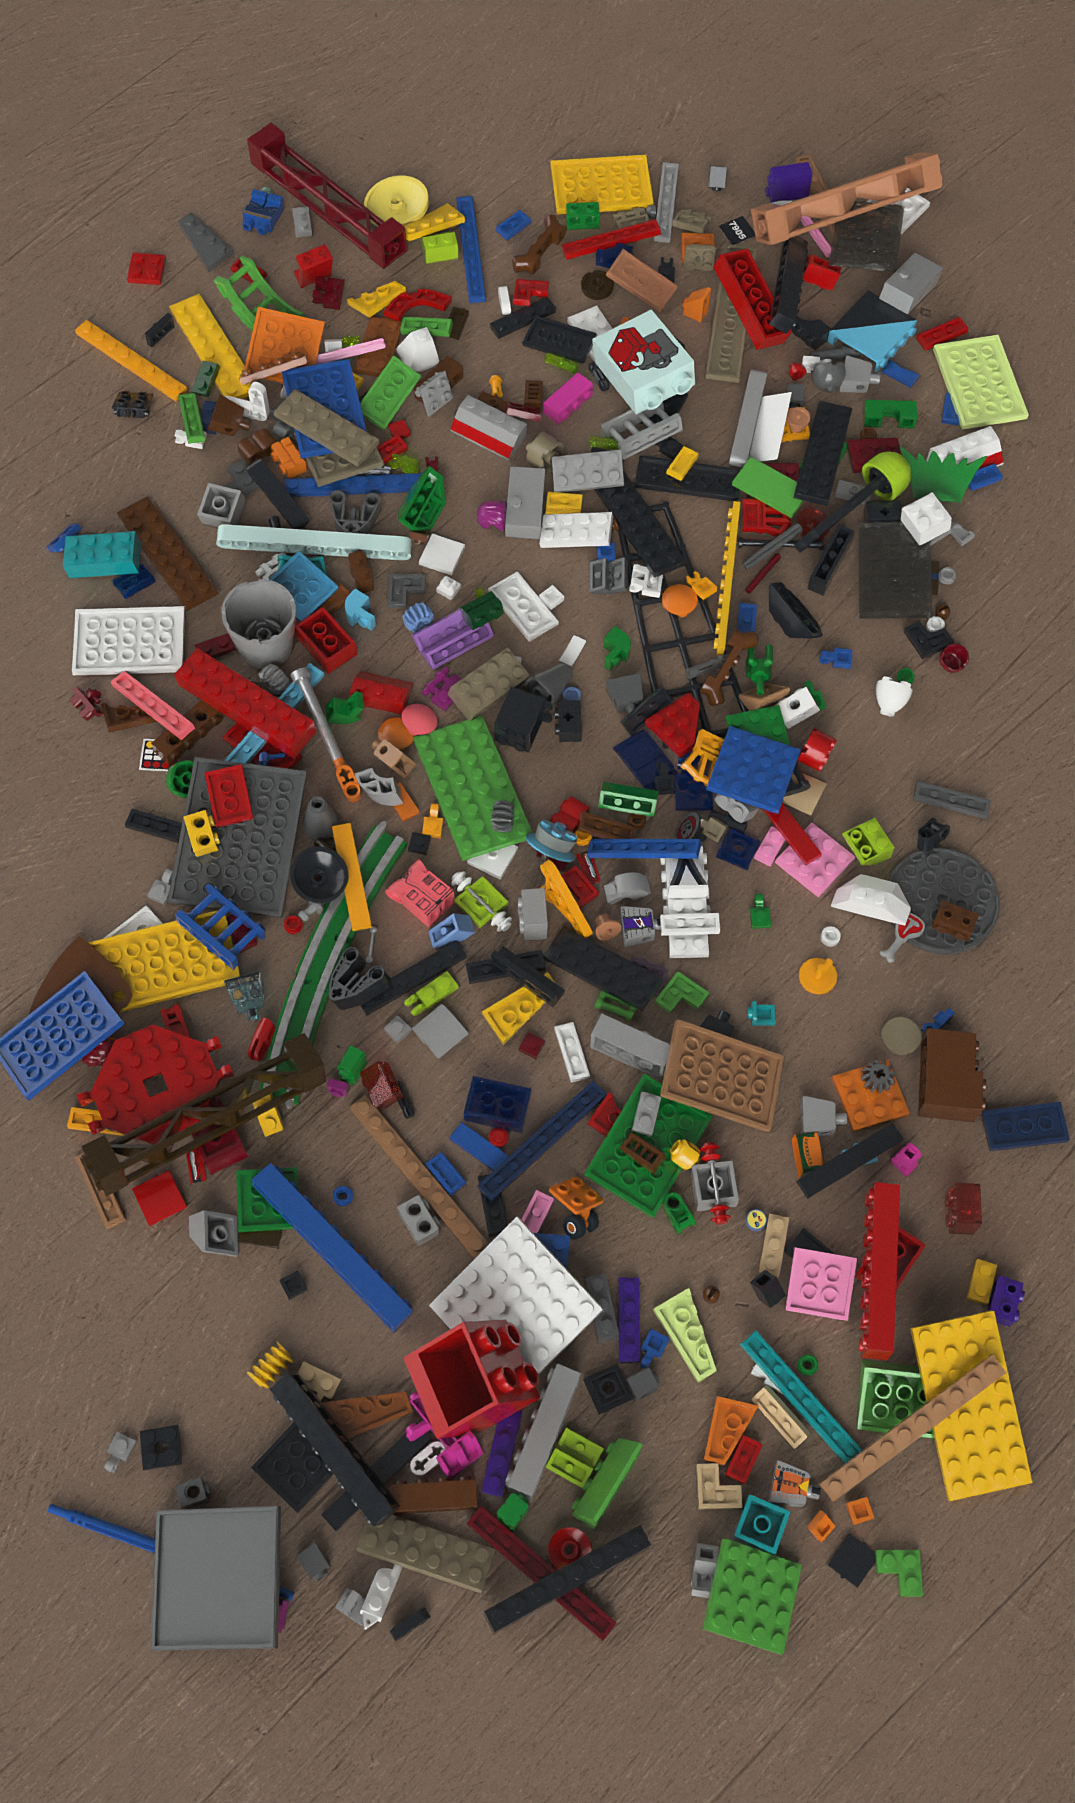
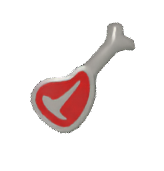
(913, 929)

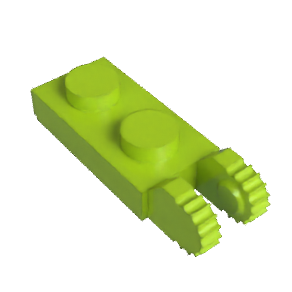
(432, 993)

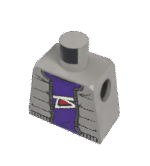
(638, 925)

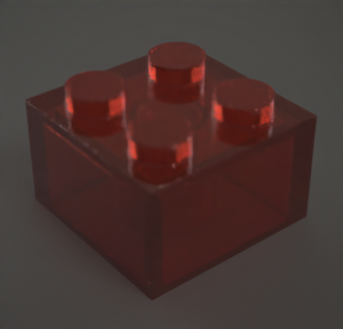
(963, 1208)

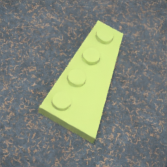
(684, 1328)

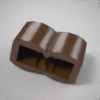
(256, 446)
(361, 571)

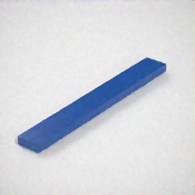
(471, 250)

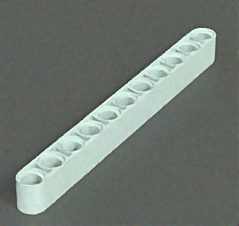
(313, 542)

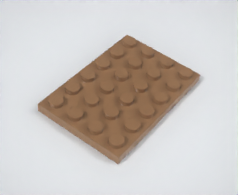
(722, 1075)

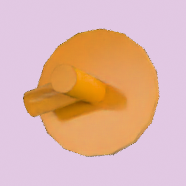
(818, 975)

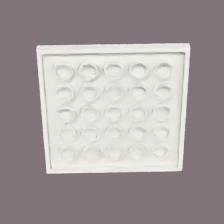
(526, 1286)

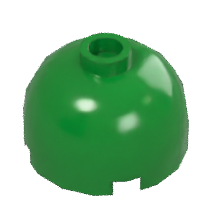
(179, 778)

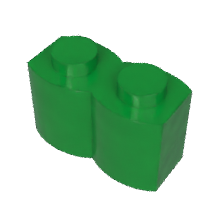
(351, 1065)

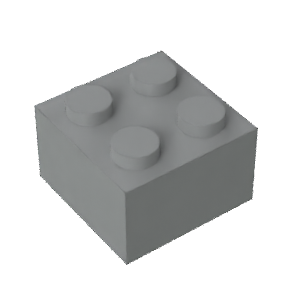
(221, 506)
(532, 914)

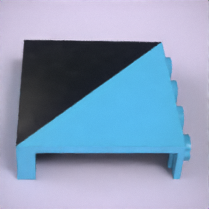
(874, 329)

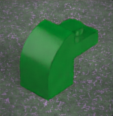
(618, 645)
(345, 711)

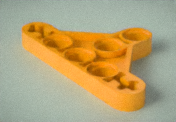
(561, 897)

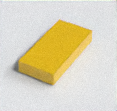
(682, 463)

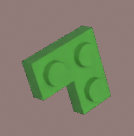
(681, 989)
(907, 1566)

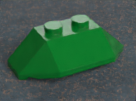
(423, 502)

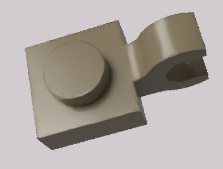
(713, 827)

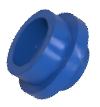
(342, 1190)

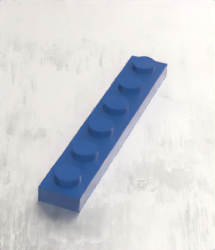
(644, 848)

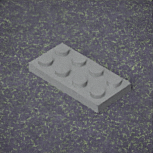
(588, 471)

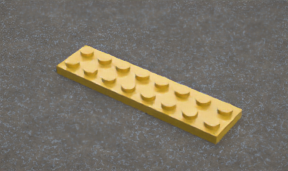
(211, 344)

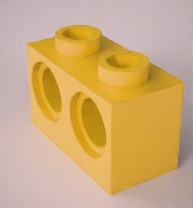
(198, 834)

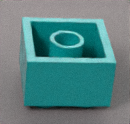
(761, 1525)

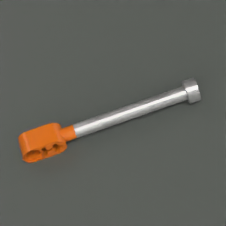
(301, 677)

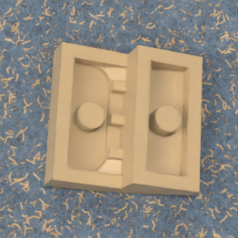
(806, 800)

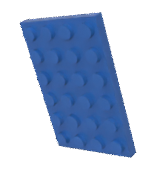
(330, 386)
(57, 1035)

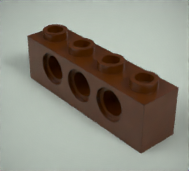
(171, 753)

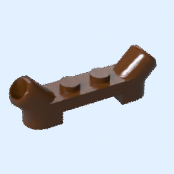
(531, 261)
(737, 642)

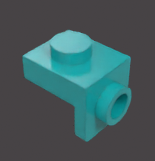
(761, 1014)

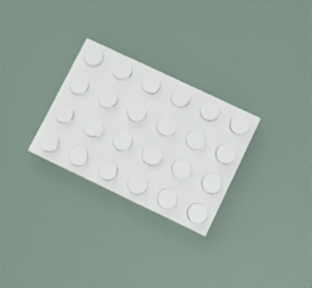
(128, 640)

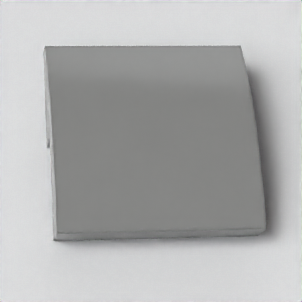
(440, 1031)

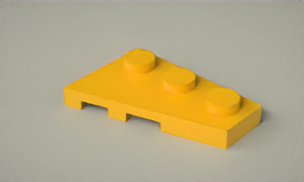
(373, 302)

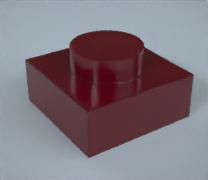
(531, 1045)

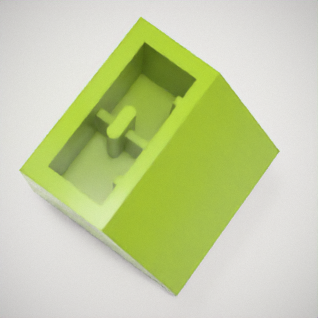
(869, 843)

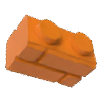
(288, 458)

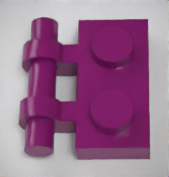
(440, 696)

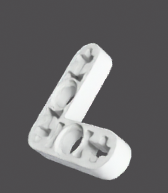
(253, 408)

